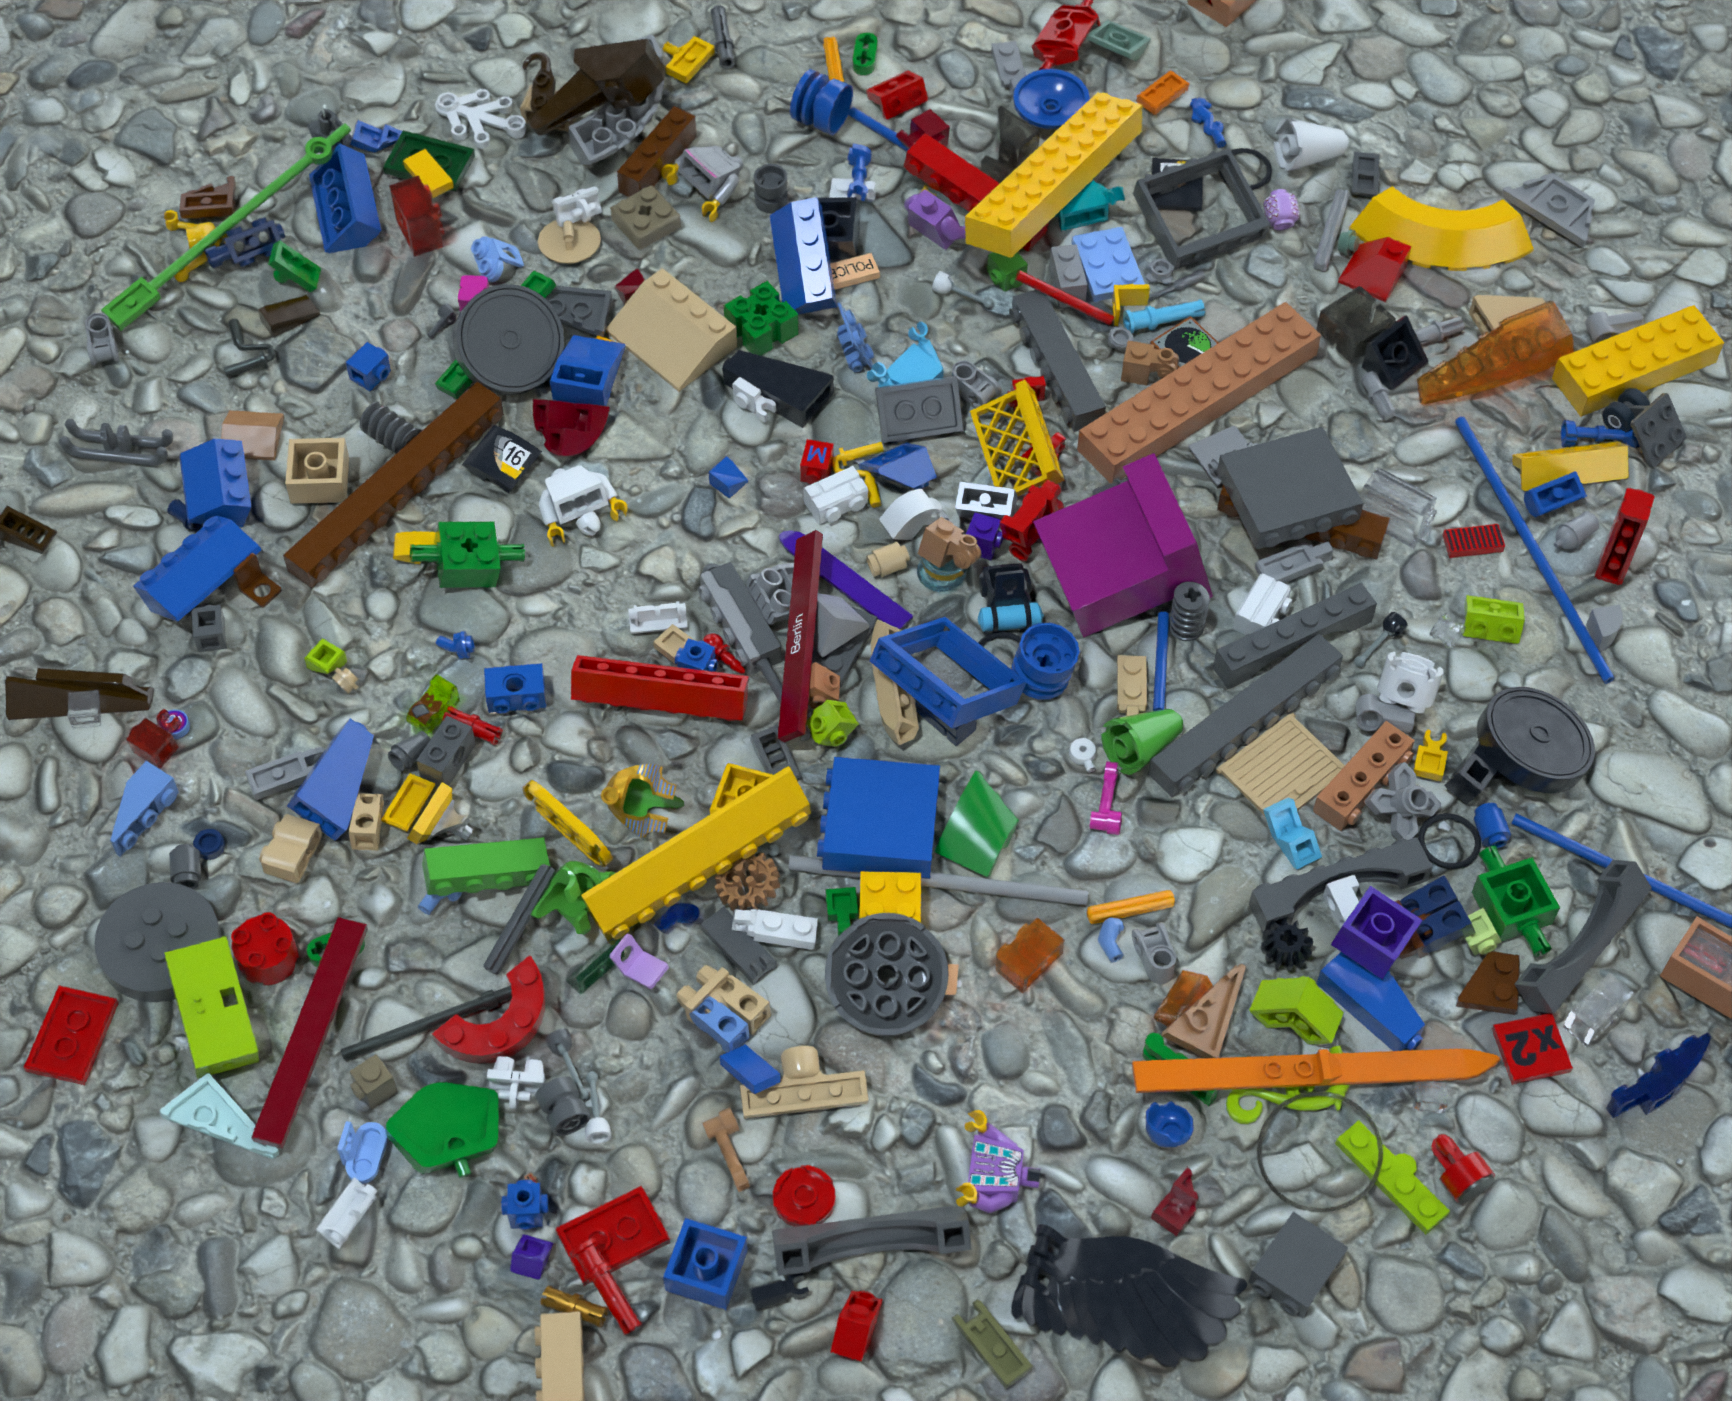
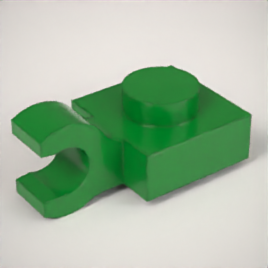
(841, 906)

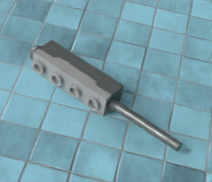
(742, 623)

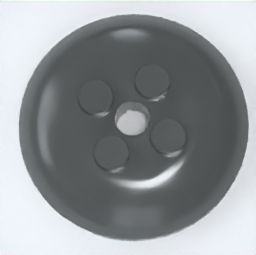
(880, 944)

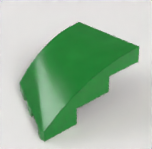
(977, 828)

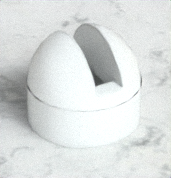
(589, 523)

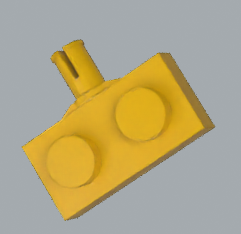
(688, 58)

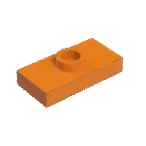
(1162, 92)

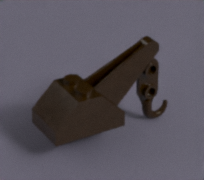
(607, 73)

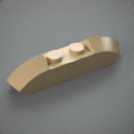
(894, 703)

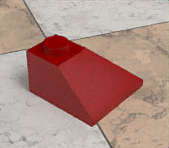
(1377, 267)

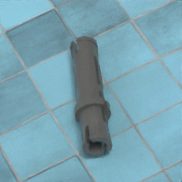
(724, 44)

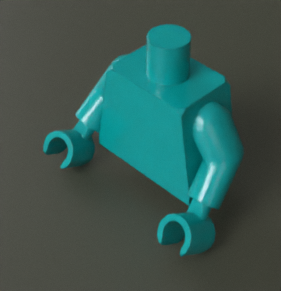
(1089, 206)

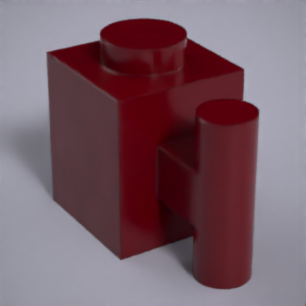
(927, 123)

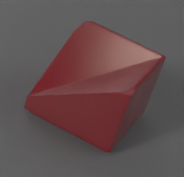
(629, 285)

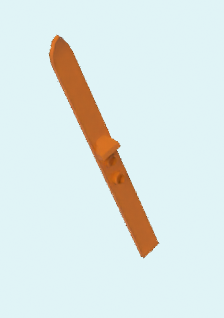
(1310, 1070)

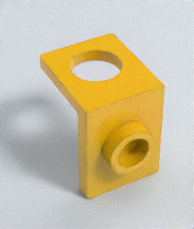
(1128, 296)

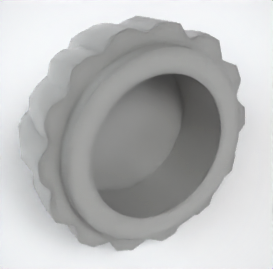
(1118, 338)

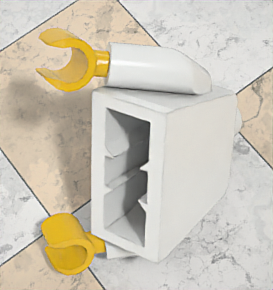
(573, 494)

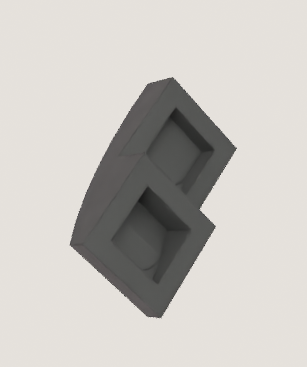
(1365, 174)

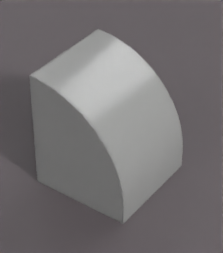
(1604, 625)

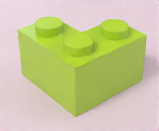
(1297, 1005)

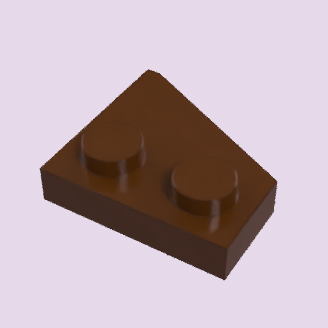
(209, 201)
(1493, 985)

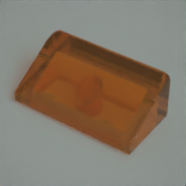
(1182, 995)

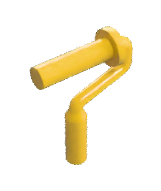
(857, 453)

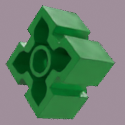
(762, 319)

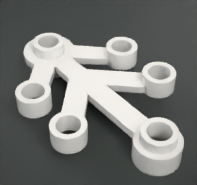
(449, 105)

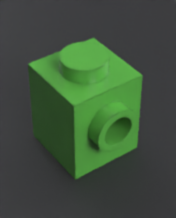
(1004, 270)

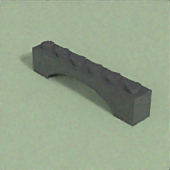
(1247, 655)
(1398, 864)
(1619, 894)
(928, 1229)

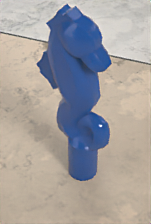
(1203, 115)

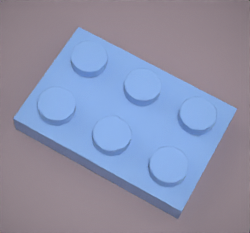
(1107, 261)

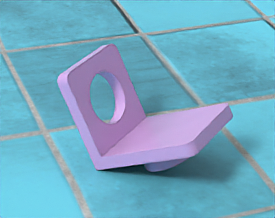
(639, 965)

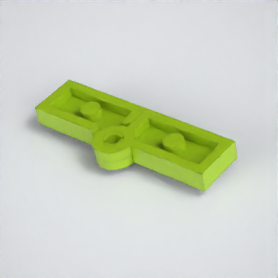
(1395, 1177)

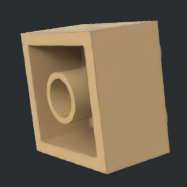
(317, 470)

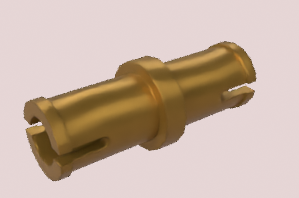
(566, 1302)

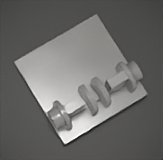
(1209, 449)

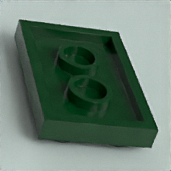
(451, 157)

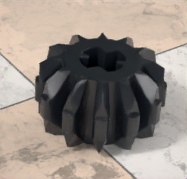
(1286, 944)

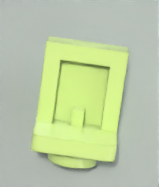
(1486, 937)

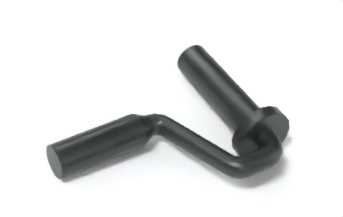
(252, 363)

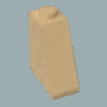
(1490, 310)

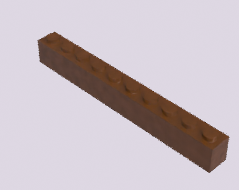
(393, 485)

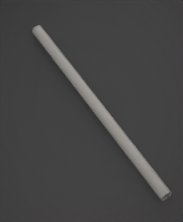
(964, 883)

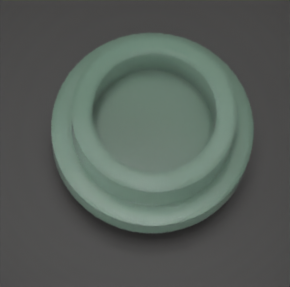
(1348, 242)

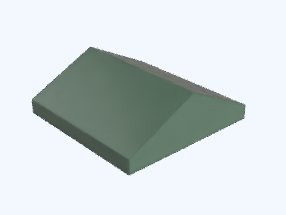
(1119, 39)

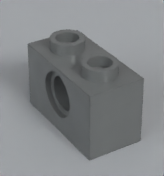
(446, 752)

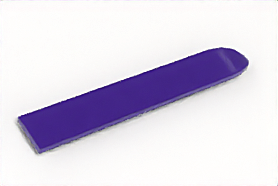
(853, 585)

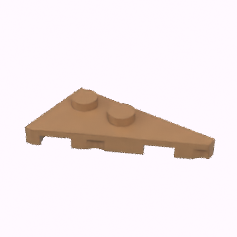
(1207, 1020)

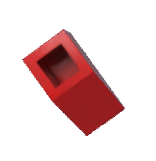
(856, 1325)

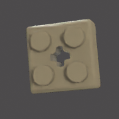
(645, 217)

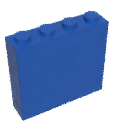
(879, 816)

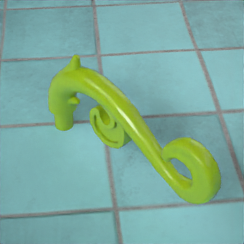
(1305, 1104)

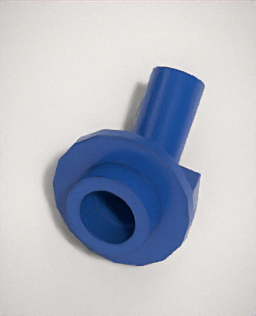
(461, 644)

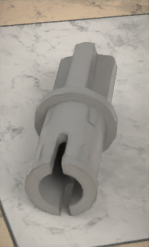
(1438, 331)
(1378, 395)

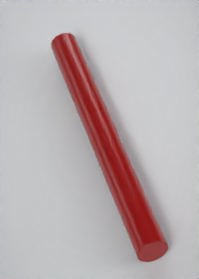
(1064, 297)

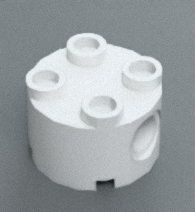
(1409, 681)

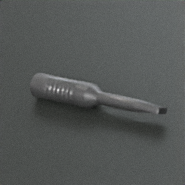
(1180, 284)

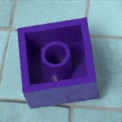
(1376, 932)

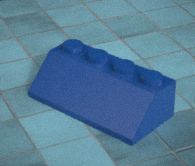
(345, 201)
(803, 256)
(195, 568)

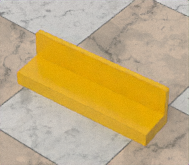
(1591, 463)

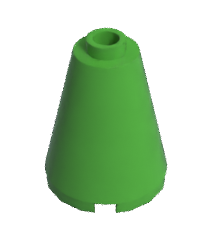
(1140, 737)

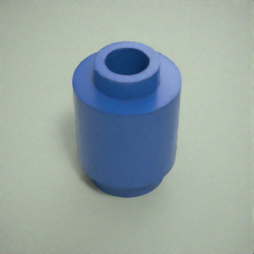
(1491, 825)

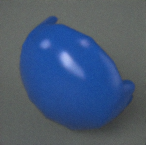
(1168, 1124)

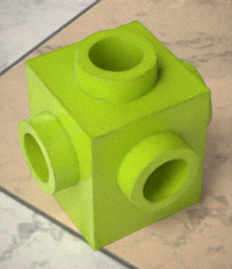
(831, 723)

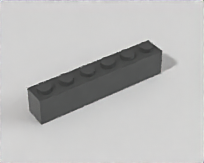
(1057, 359)

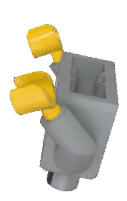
(710, 172)

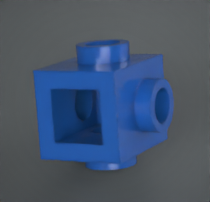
(697, 656)
(525, 1205)

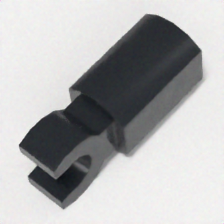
(778, 1292)

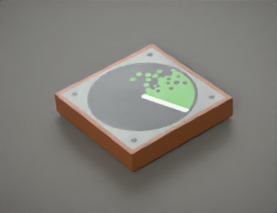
(1186, 340)

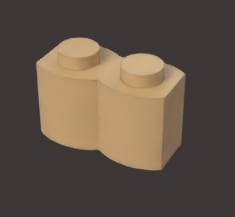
(290, 848)

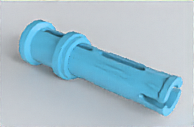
(1151, 317)

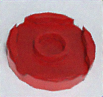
(804, 1196)

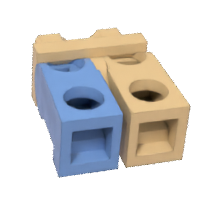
(724, 1007)

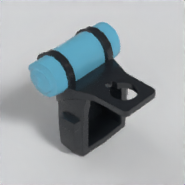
(1007, 599)

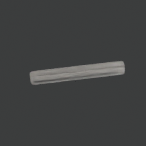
(1331, 230)

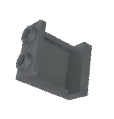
(1297, 1265)

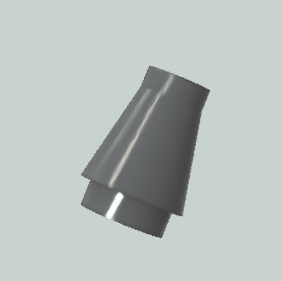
(405, 753)

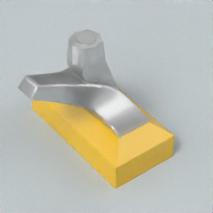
(440, 818)

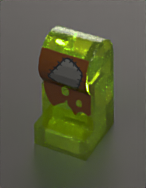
(430, 708)

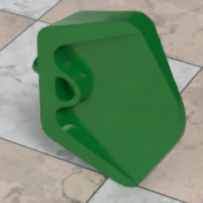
(446, 1126)

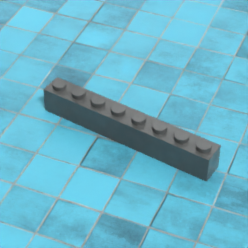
(1245, 716)

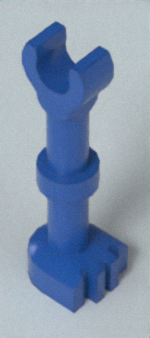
(859, 157)
(1570, 432)

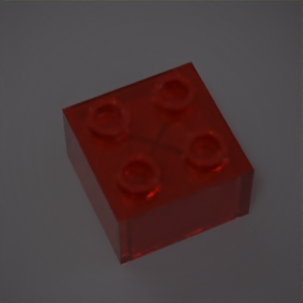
(417, 215)

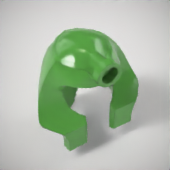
(566, 891)

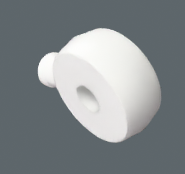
(1083, 752)

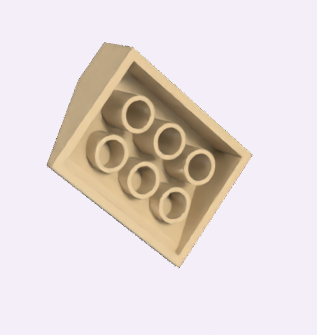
(672, 330)

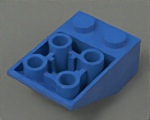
(586, 371)

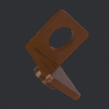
(249, 577)

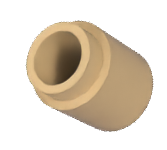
(888, 559)

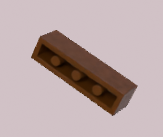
(659, 148)

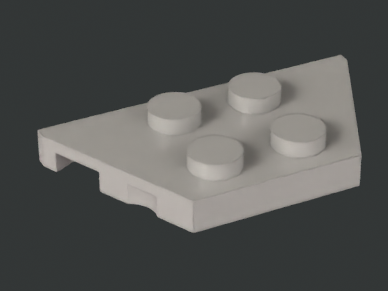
(1556, 205)

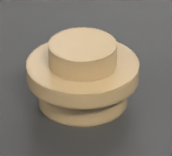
(345, 680)

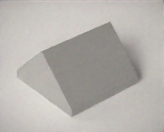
(835, 624)

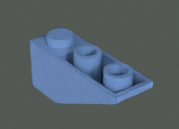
(142, 801)

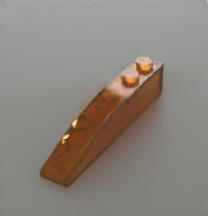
(1511, 352)

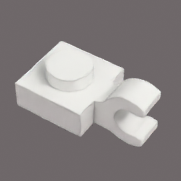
(840, 187)
(750, 397)

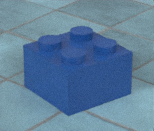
(705, 1263)

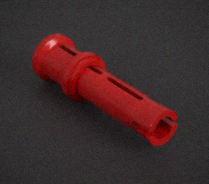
(598, 1272)

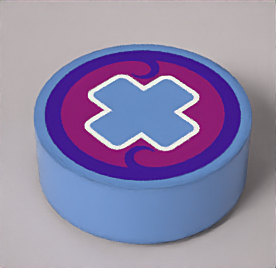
(185, 724)

